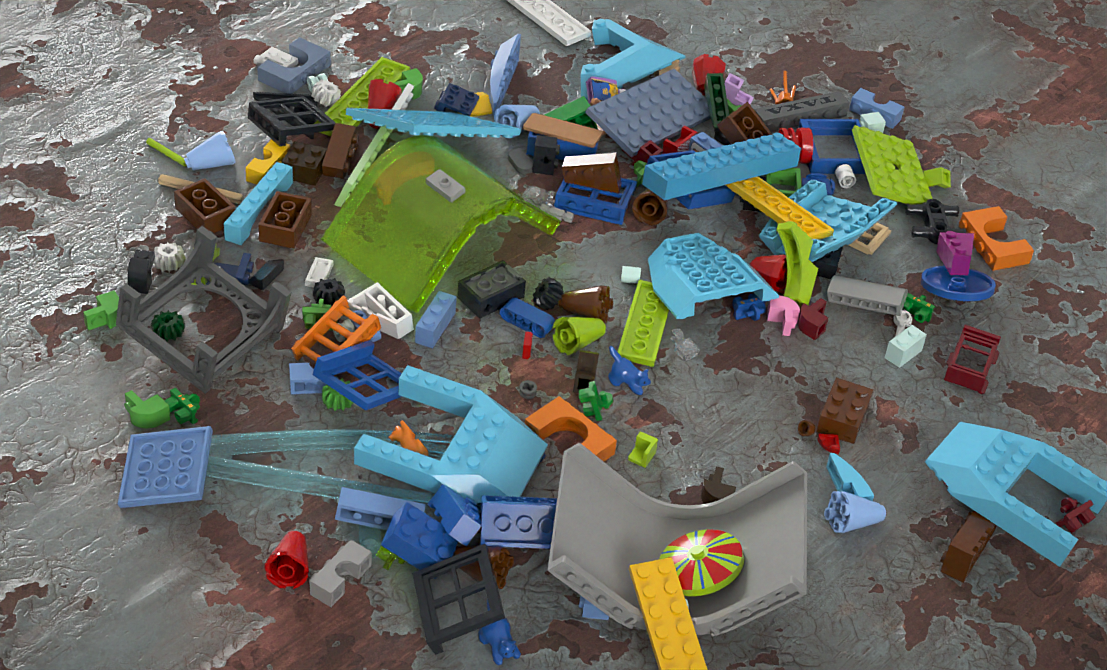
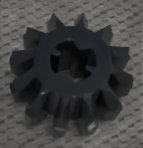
(328, 290)
(548, 293)

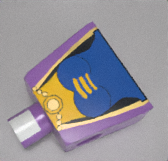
(601, 88)

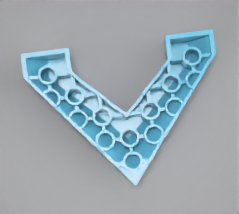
(637, 60)

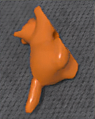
(407, 440)

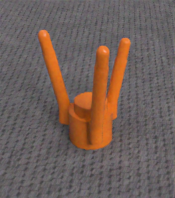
(784, 96)

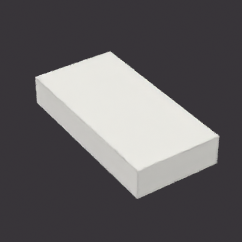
(319, 270)

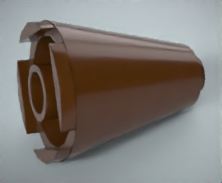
(650, 208)

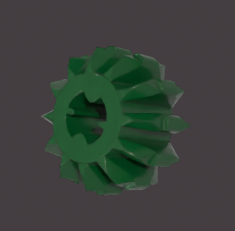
(168, 325)

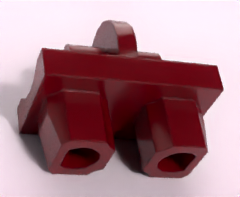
(1070, 507)

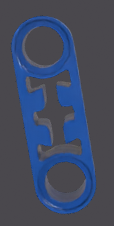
(527, 317)

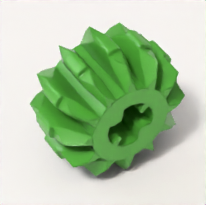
(334, 399)

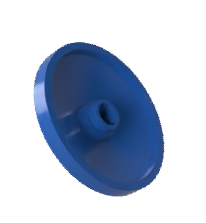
(969, 287)

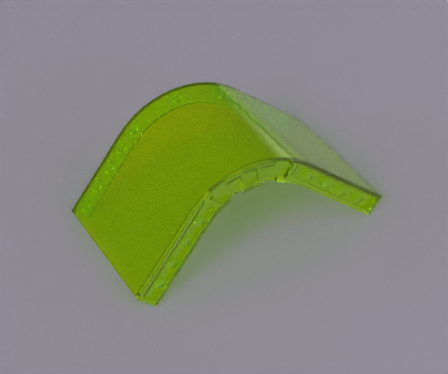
(410, 233)

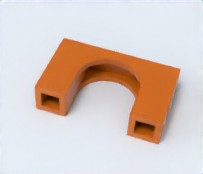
(995, 253)
(561, 416)

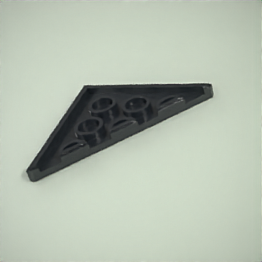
(261, 96)

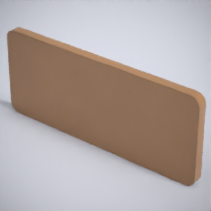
(562, 130)

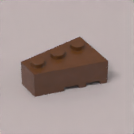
(340, 151)
(593, 171)

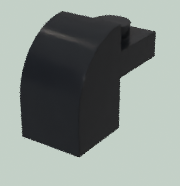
(140, 270)

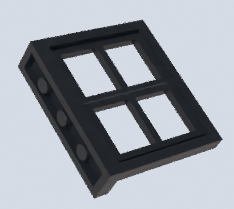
(276, 130)
(428, 605)

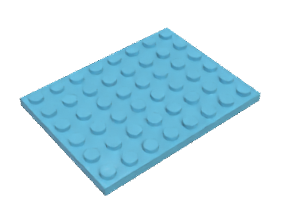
(432, 122)

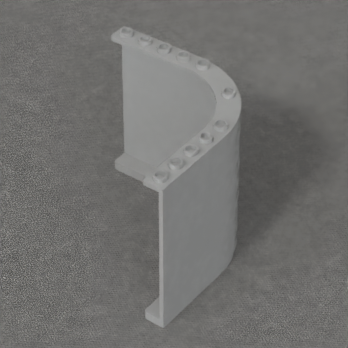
(611, 524)

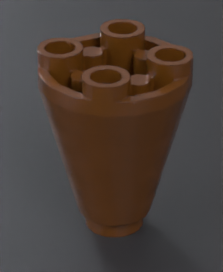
(588, 302)
(500, 561)

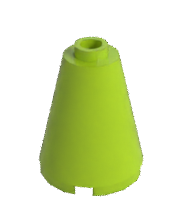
(576, 333)

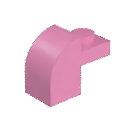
(785, 311)

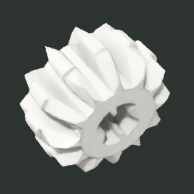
(326, 93)
(169, 257)

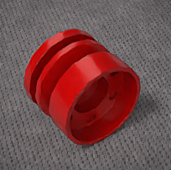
(803, 138)

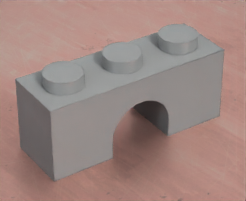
(349, 560)

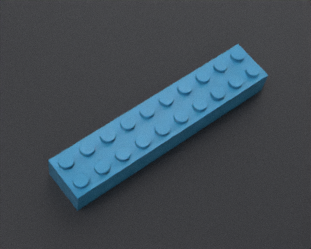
(720, 166)

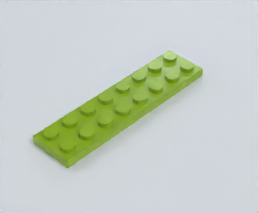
(358, 94)

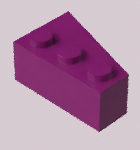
(955, 251)

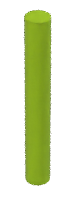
(166, 151)

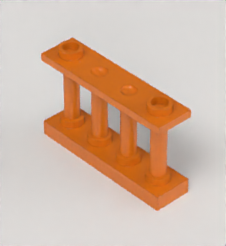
(366, 330)

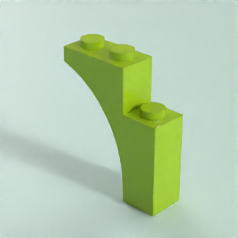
(800, 270)

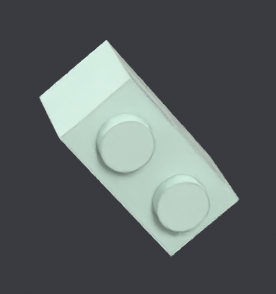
(905, 346)

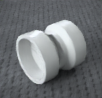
(845, 176)

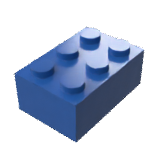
(418, 538)

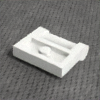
(276, 56)

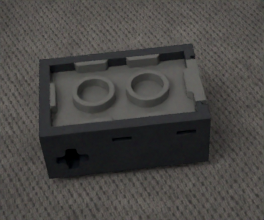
(490, 288)

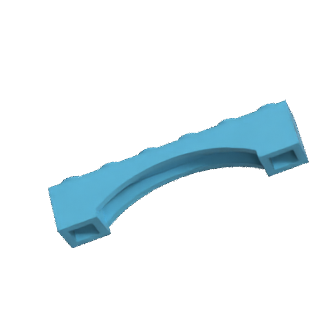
(240, 222)

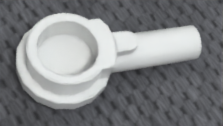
(902, 321)

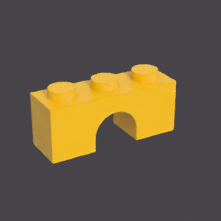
(258, 168)

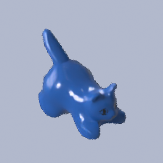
(625, 372)
(500, 640)

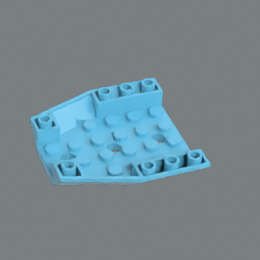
(845, 217)
(699, 270)

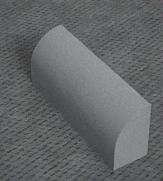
(867, 295)

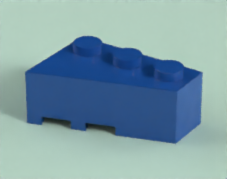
(458, 514)

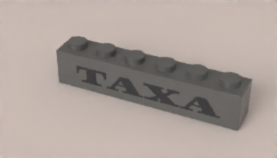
(817, 107)

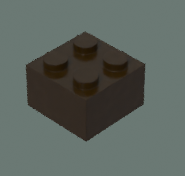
(306, 162)

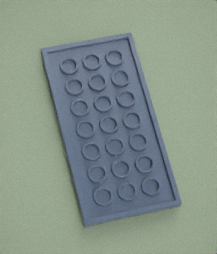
(650, 111)

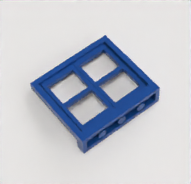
(591, 206)
(348, 360)

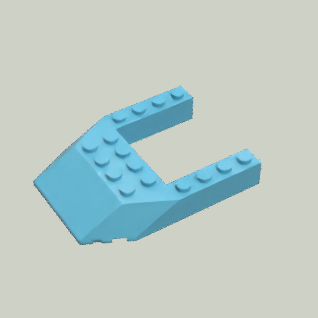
(487, 456)
(984, 465)

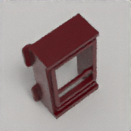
(968, 377)

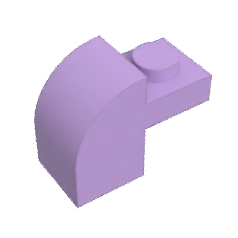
(733, 91)

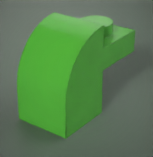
(414, 78)
(104, 313)
(146, 413)

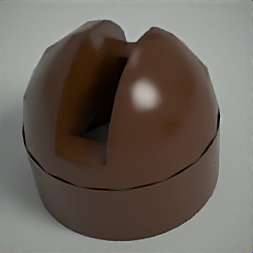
(806, 426)

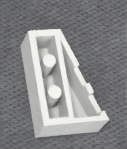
(392, 315)

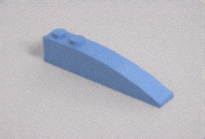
(502, 70)

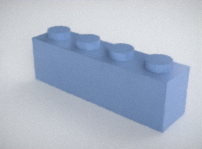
(369, 508)

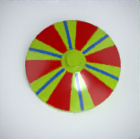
(705, 560)

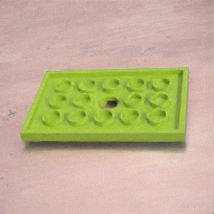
(878, 156)

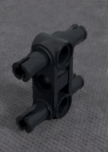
(934, 218)

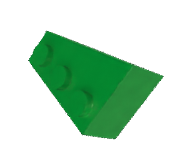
(574, 113)

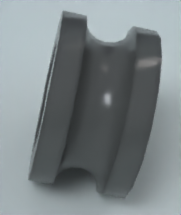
(531, 386)

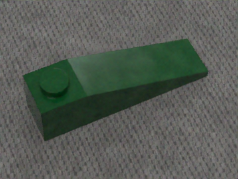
(716, 97)

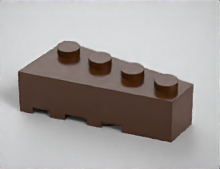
(967, 546)

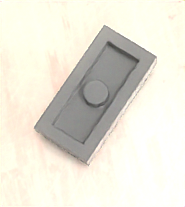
(445, 185)

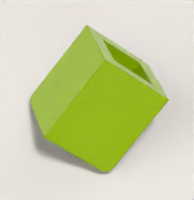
(938, 177)
(644, 449)

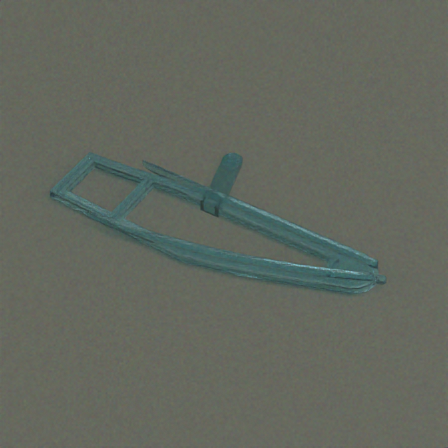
(224, 467)

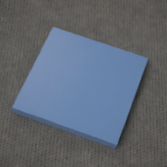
(165, 467)

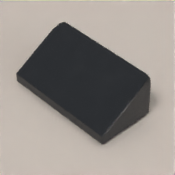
(267, 273)

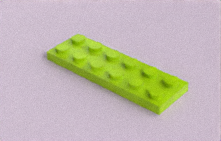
(644, 326)

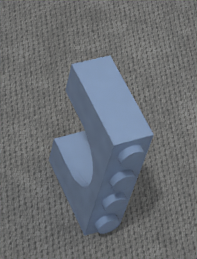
(289, 80)

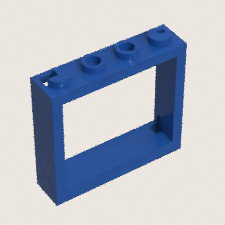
(832, 127)
(715, 196)

